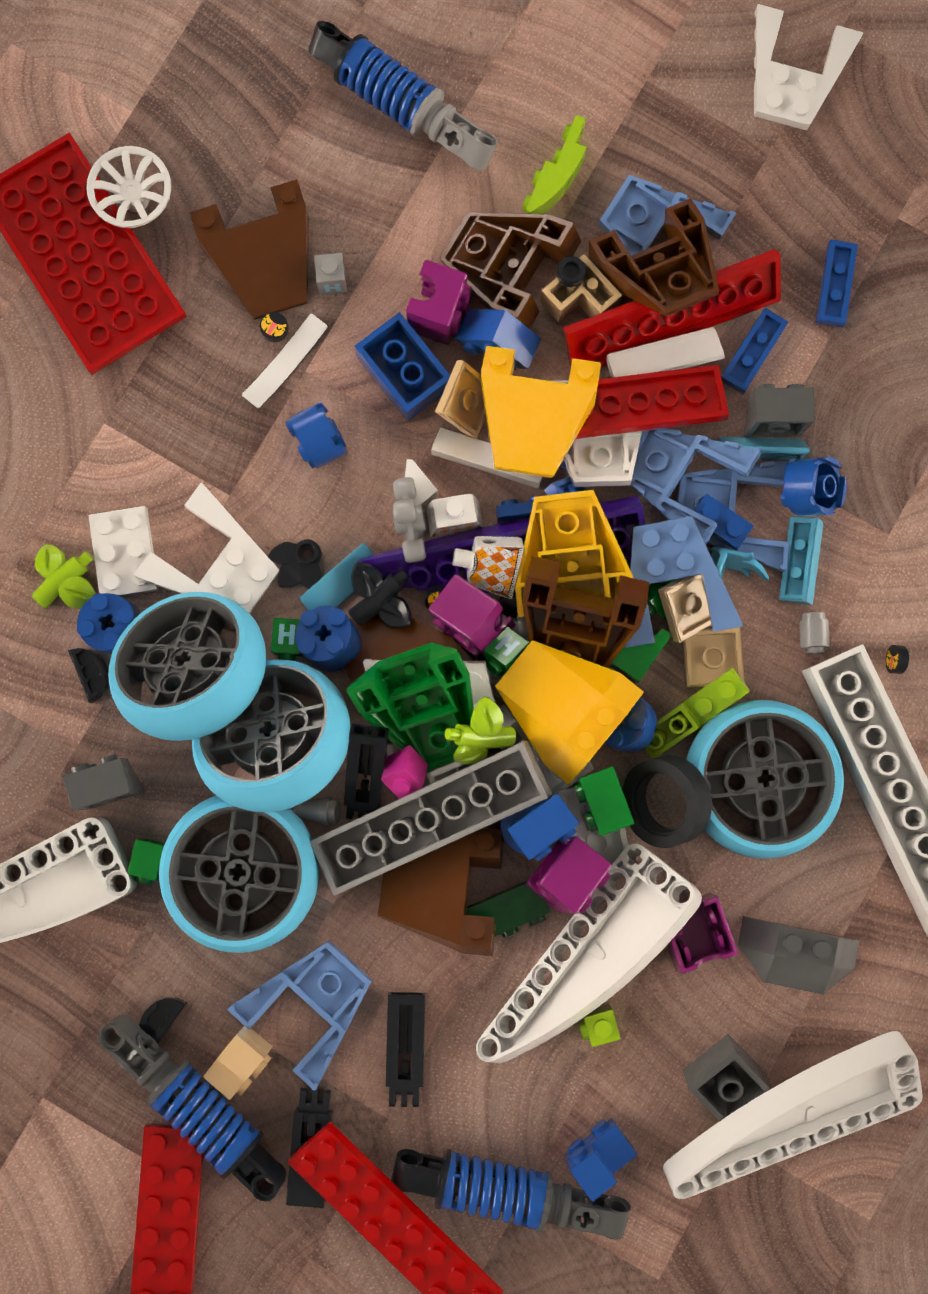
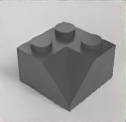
(779, 411)
(101, 784)
(725, 1078)

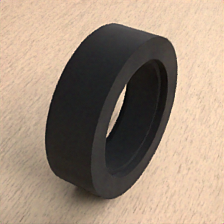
(694, 788)

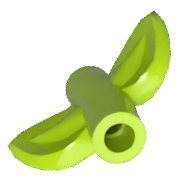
(62, 578)
(483, 733)

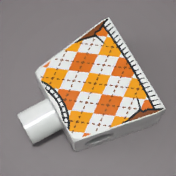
(453, 515)
(492, 563)

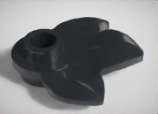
(293, 565)

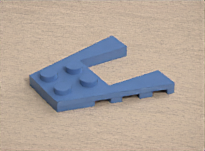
(640, 213)
(664, 459)
(722, 487)
(674, 552)
(328, 985)

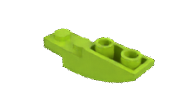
(559, 174)
(696, 711)

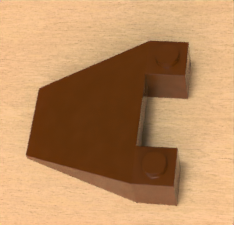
(503, 254)
(262, 258)
(667, 274)
(581, 621)
(384, 642)
(433, 893)

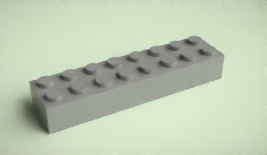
(431, 817)

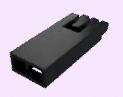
(365, 756)
(405, 1036)
(311, 1112)

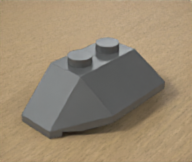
(797, 955)

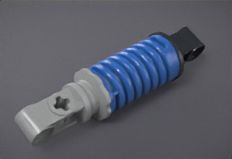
(400, 93)

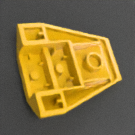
(578, 535)
(565, 705)

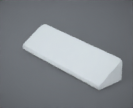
(667, 354)
(475, 454)

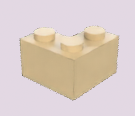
(593, 295)
(241, 1058)

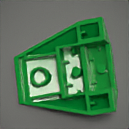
(417, 699)

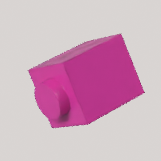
(404, 772)

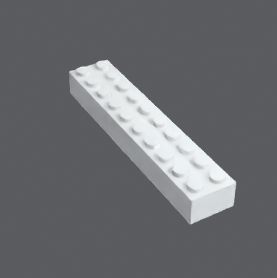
(878, 762)

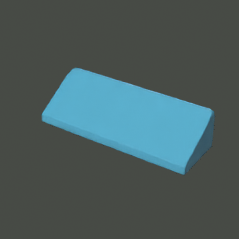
(773, 447)
(803, 557)
(336, 584)

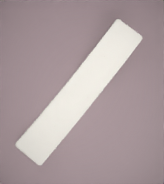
(285, 361)

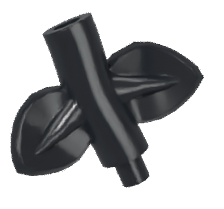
(379, 596)

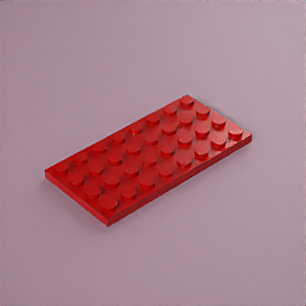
(82, 266)

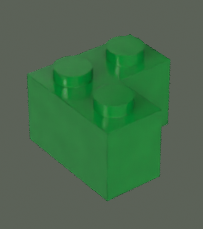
(604, 802)

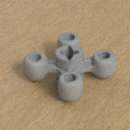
(409, 519)

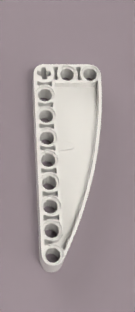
(66, 885)
(617, 947)
(801, 1114)

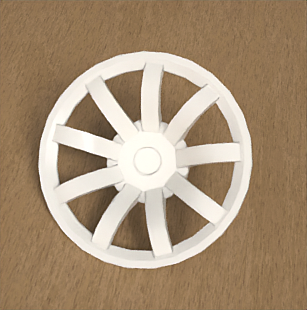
(131, 189)

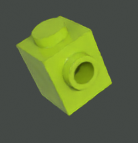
(600, 1026)

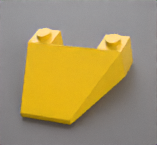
(534, 418)

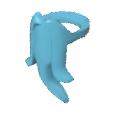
(737, 561)

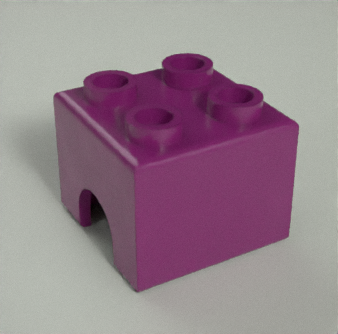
(441, 314)
(469, 615)
(570, 876)
(703, 937)

